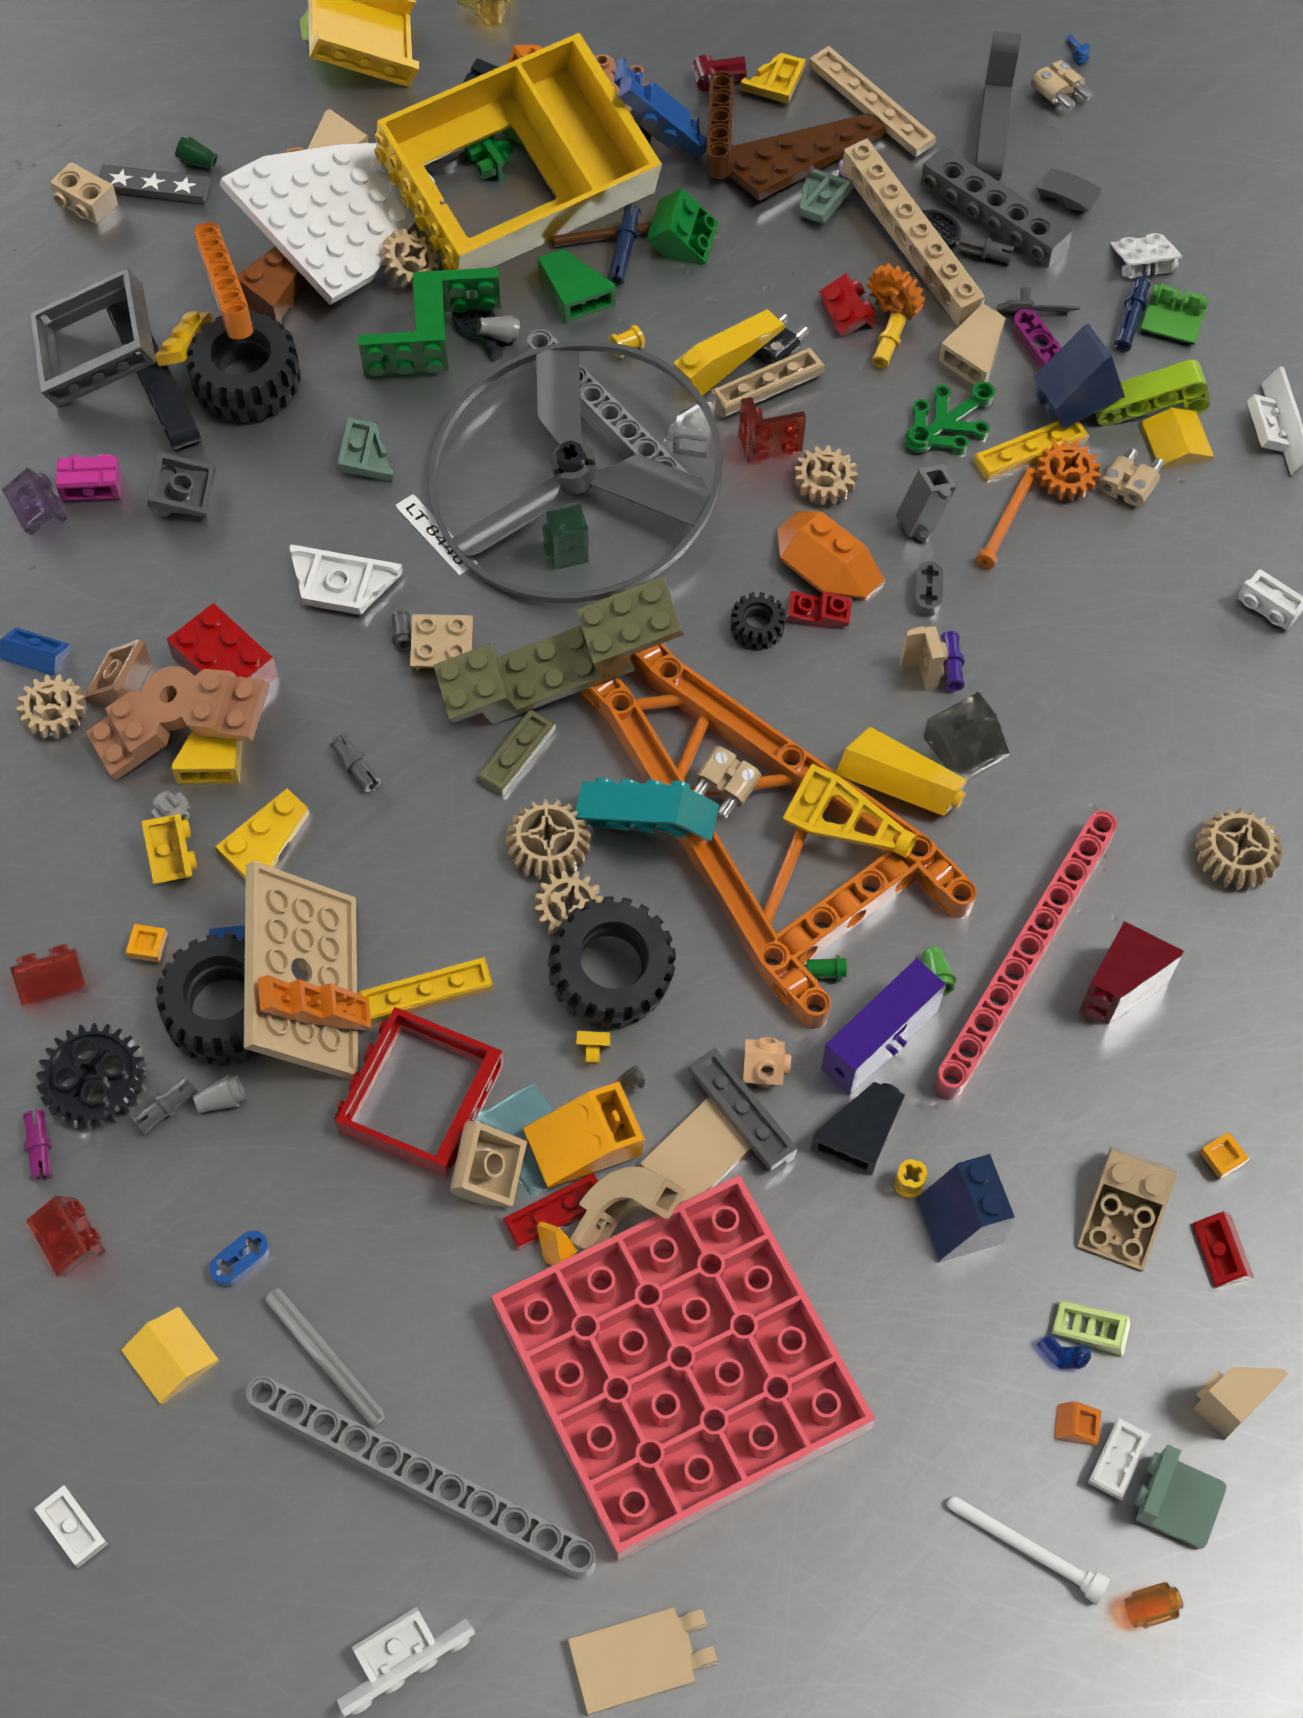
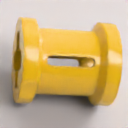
(632, 338)
(912, 1169)

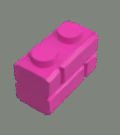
(89, 478)

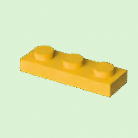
(176, 346)

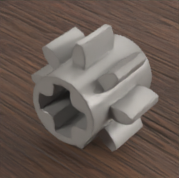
(166, 805)

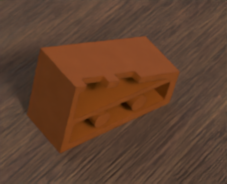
(271, 284)

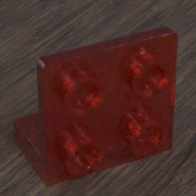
(769, 436)

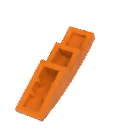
(313, 1004)

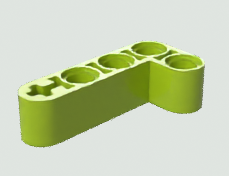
(1158, 390)

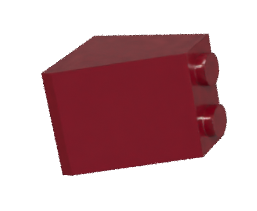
(1129, 973)

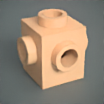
(765, 1062)

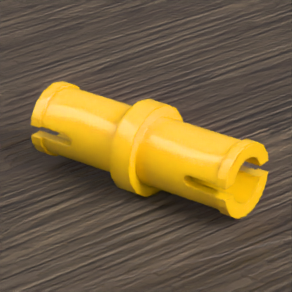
(889, 340)

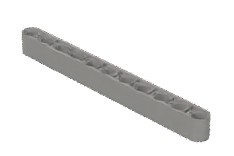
(429, 1491)

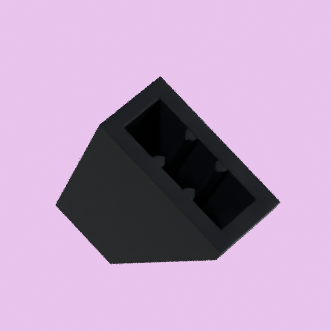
(861, 1128)

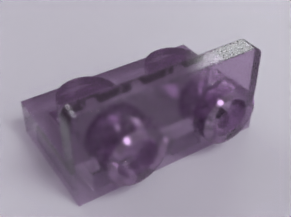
(33, 500)

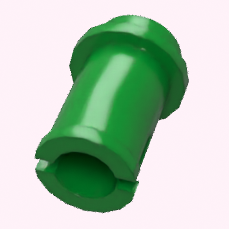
(828, 968)

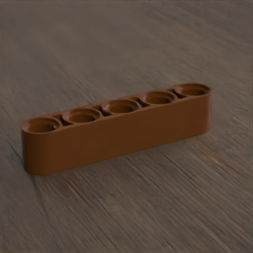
(720, 125)

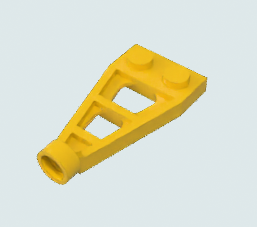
(813, 798)

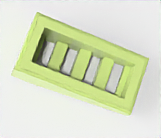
(1108, 1319)

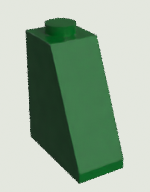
(574, 286)

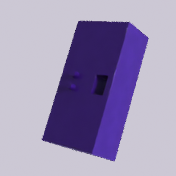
(882, 1026)

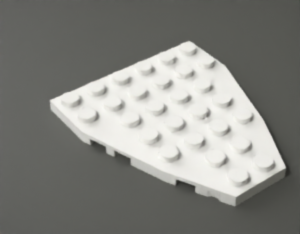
(323, 211)

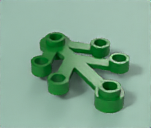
(981, 397)

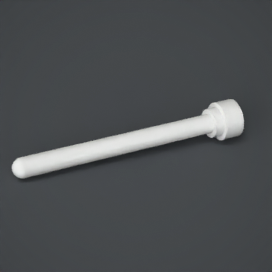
(1090, 1583)

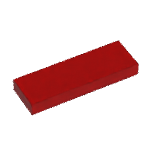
(557, 1209)

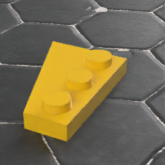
(265, 833)

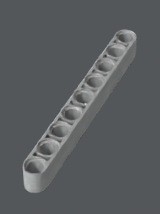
(608, 415)

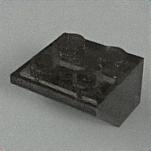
(967, 736)

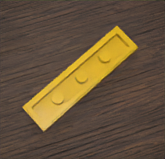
(1026, 449)
(429, 989)

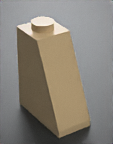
(336, 131)
(974, 345)

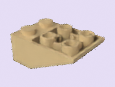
(1127, 1208)

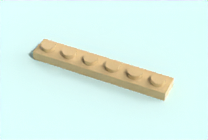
(872, 100)

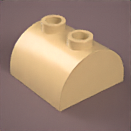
(487, 1165)

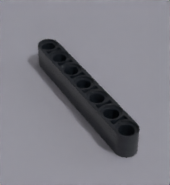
(159, 386)

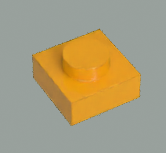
(146, 943)
(1224, 1155)

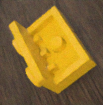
(167, 848)

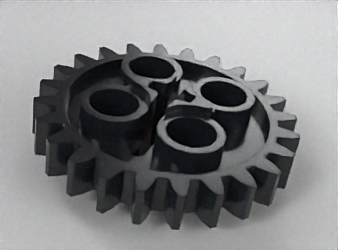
(67, 1063)

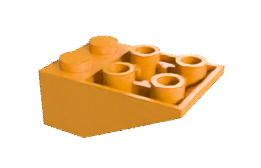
(585, 1135)

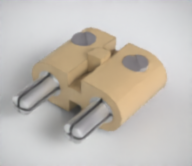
(1060, 83)
(1129, 480)
(728, 777)

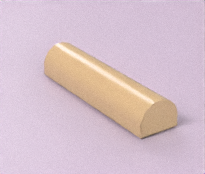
(768, 381)

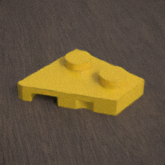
(776, 79)

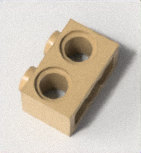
(83, 193)

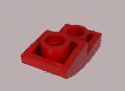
(821, 611)

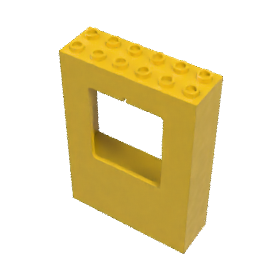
(566, 122)

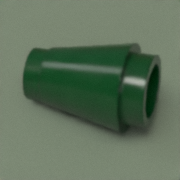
(194, 153)

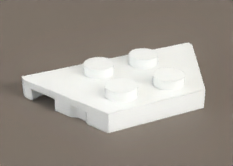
(340, 579)

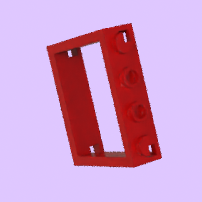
(375, 1059)

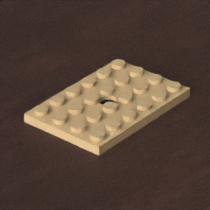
(305, 923)

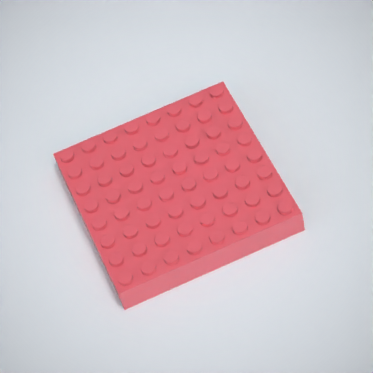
(681, 1366)

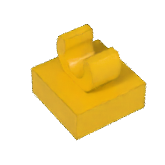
(593, 1042)

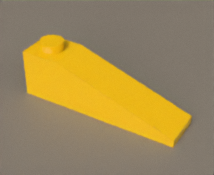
(722, 353)

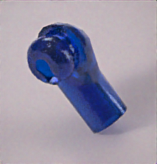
(1065, 1357)

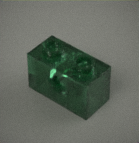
(566, 537)

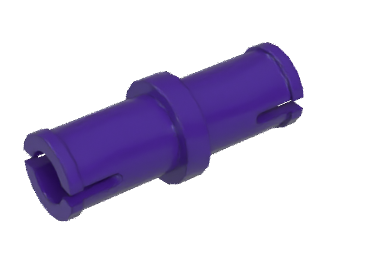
(953, 665)

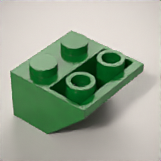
(682, 228)

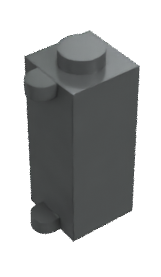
(926, 501)

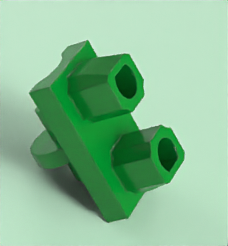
(494, 156)

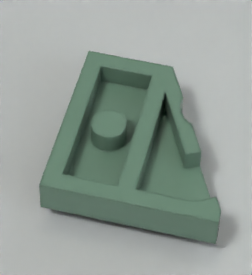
(823, 195)
(363, 451)

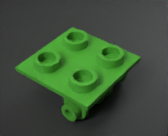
(1175, 314)

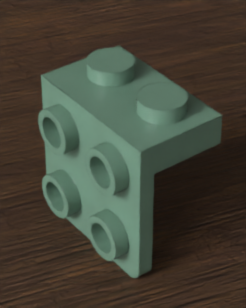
(1180, 1499)

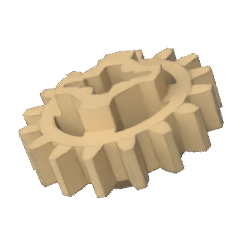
(406, 255)
(825, 475)
(51, 706)
(556, 901)

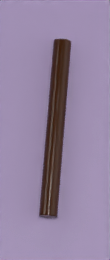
(594, 235)

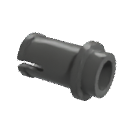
(402, 629)

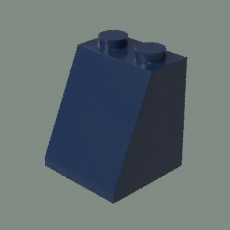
(1078, 379)
(966, 1209)

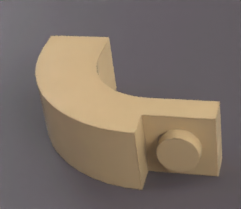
(619, 1195)

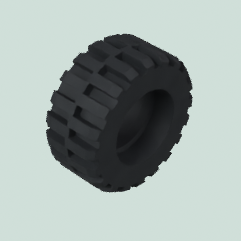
(248, 394)
(618, 921)
(184, 980)

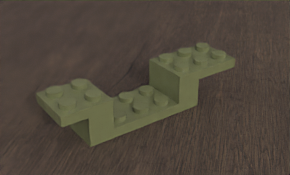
(562, 663)

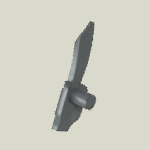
(1025, 302)

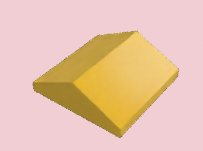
(1177, 438)
(169, 1354)

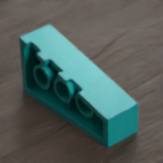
(647, 807)

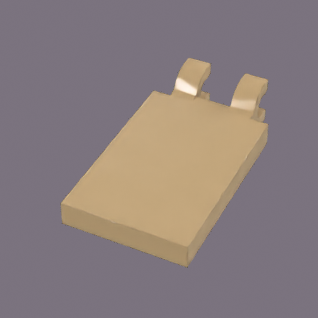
(699, 1151)
(639, 1659)

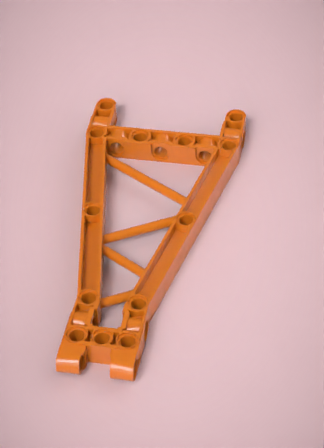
(771, 750)

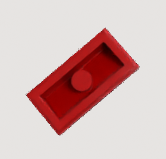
(1223, 1249)

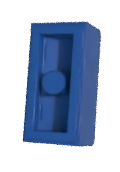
(33, 650)

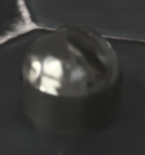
(632, 1077)

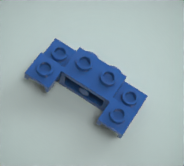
(659, 112)

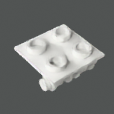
(1147, 254)

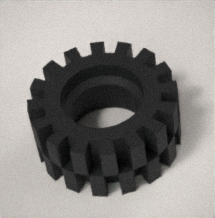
(757, 635)

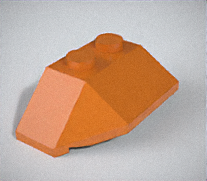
(828, 556)

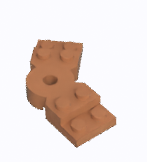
(172, 698)

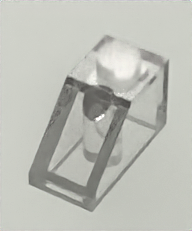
(692, 432)

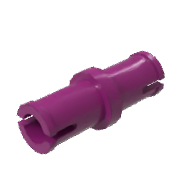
(37, 1145)

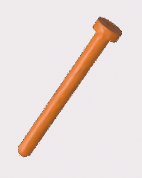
(986, 557)

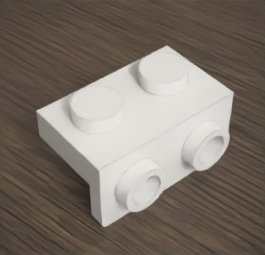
(1272, 599)

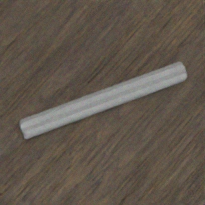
(325, 1357)

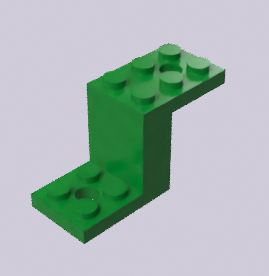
(433, 296)

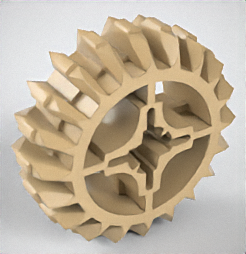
(524, 840)
(1258, 849)

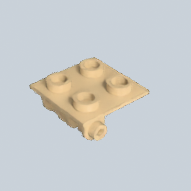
(439, 638)

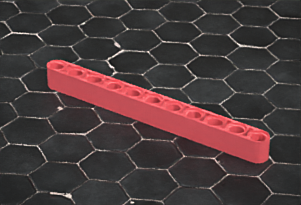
(1020, 963)

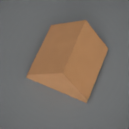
(120, 672)

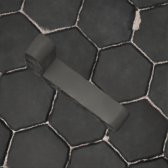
(997, 103)

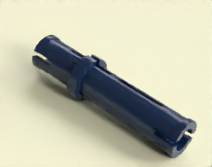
(626, 234)
(1134, 305)

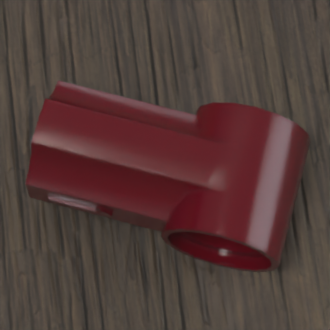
(705, 66)

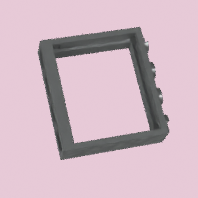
(106, 368)

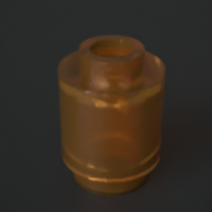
(1153, 1605)

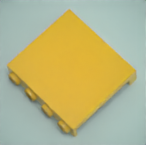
(364, 37)

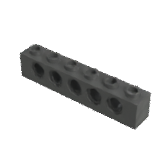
(996, 206)

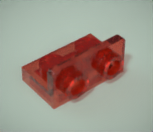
(65, 1234)

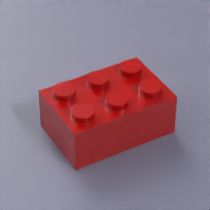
(220, 644)

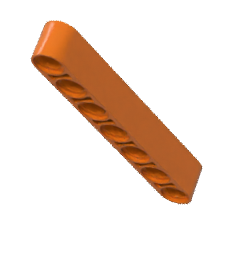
(223, 280)

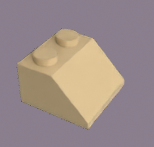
(1235, 1395)

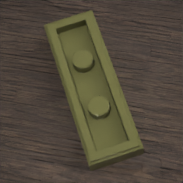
(516, 752)

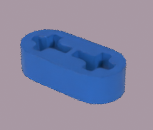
(234, 1253)

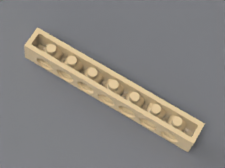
(912, 231)

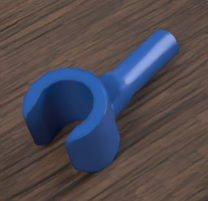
(1080, 52)

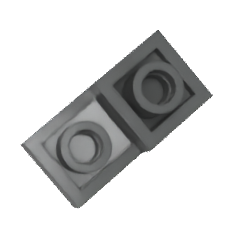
(1073, 190)

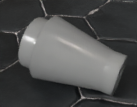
(499, 328)
(223, 1094)

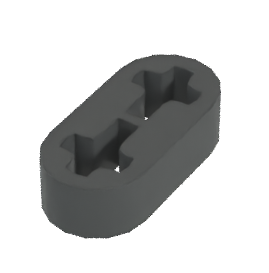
(934, 589)

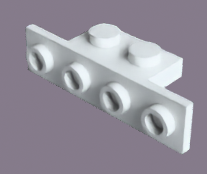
(1278, 419)
(397, 1653)

